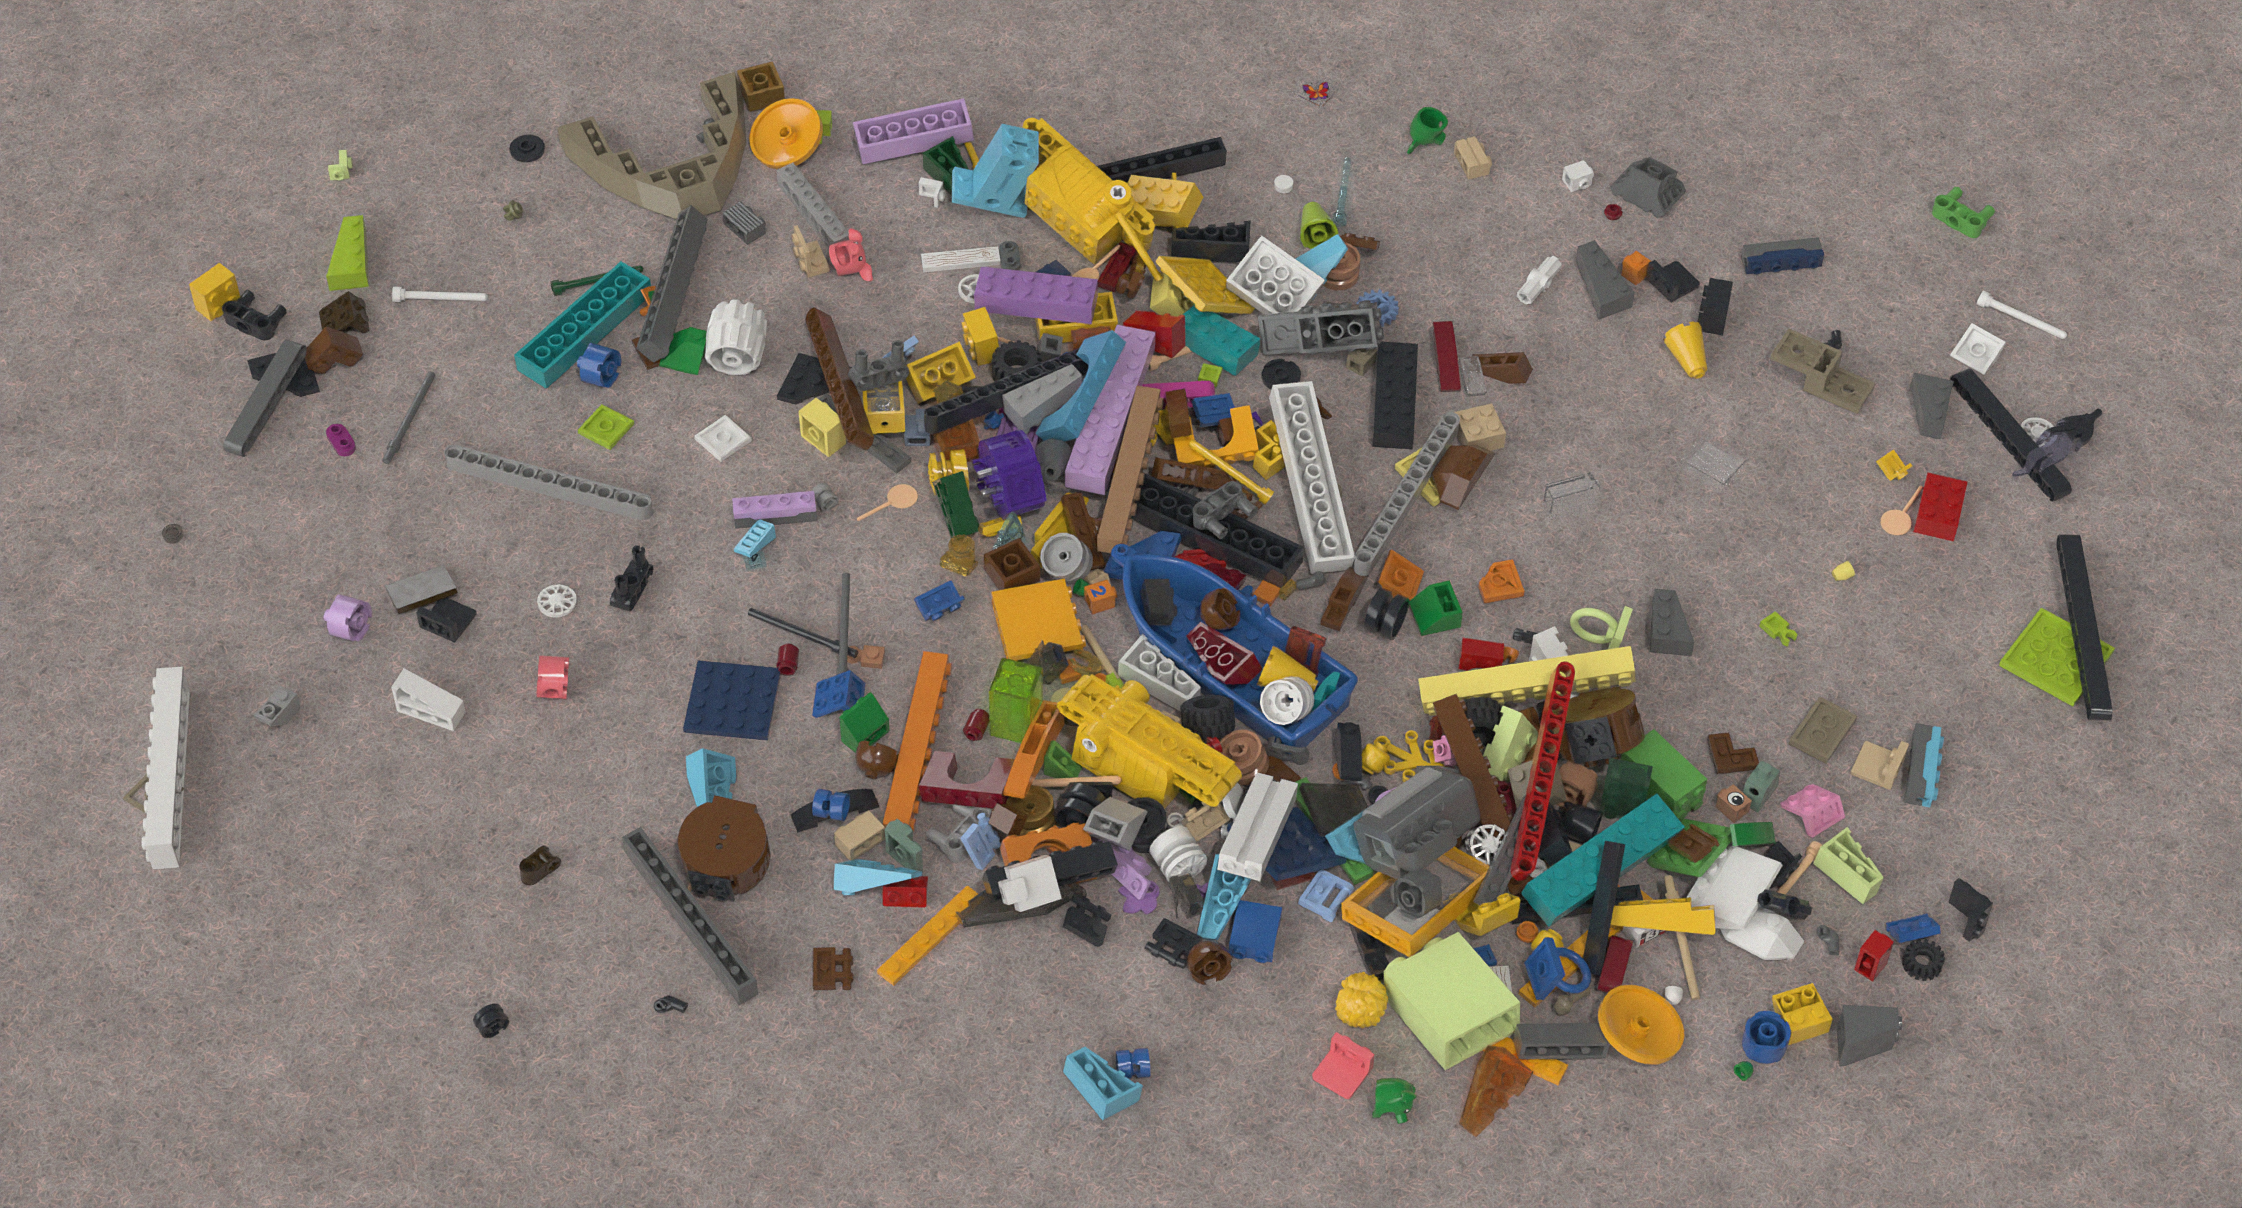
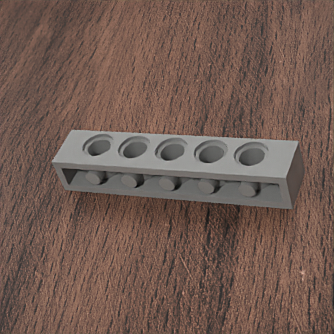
(811, 205)

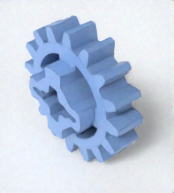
(1387, 305)

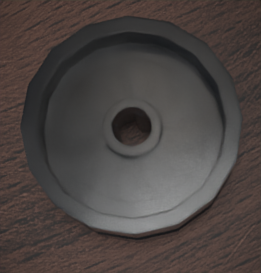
(1386, 613)
(1077, 804)
(1153, 825)

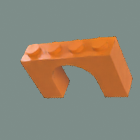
(1063, 839)

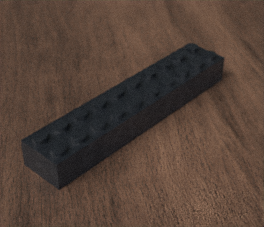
(1244, 546)

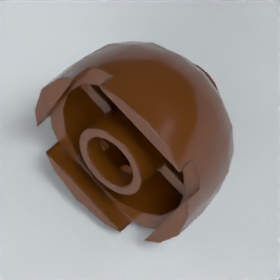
(1219, 609)
(875, 760)
(1211, 958)

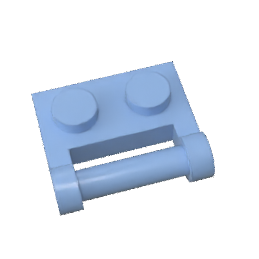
(1320, 890)

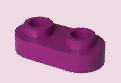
(339, 438)

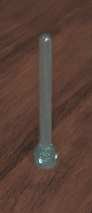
(1340, 216)

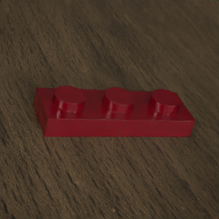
(1116, 266)

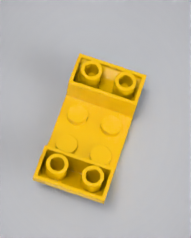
(1489, 916)

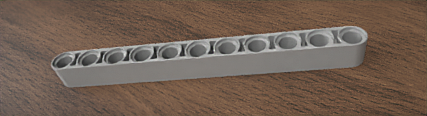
(548, 482)
(1406, 494)

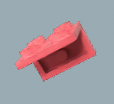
(1344, 1066)

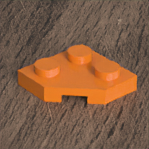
(1501, 582)

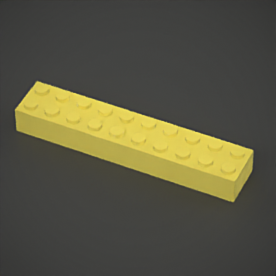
(1531, 678)

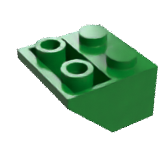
(1436, 609)
(863, 722)

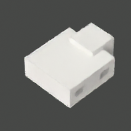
(1030, 884)

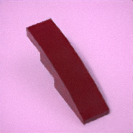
(1446, 356)

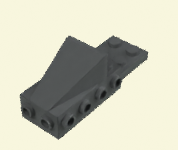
(1322, 329)

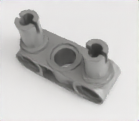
(949, 842)

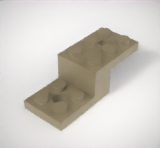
(1823, 372)

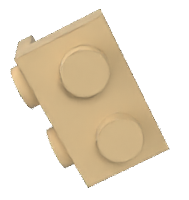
(1204, 820)

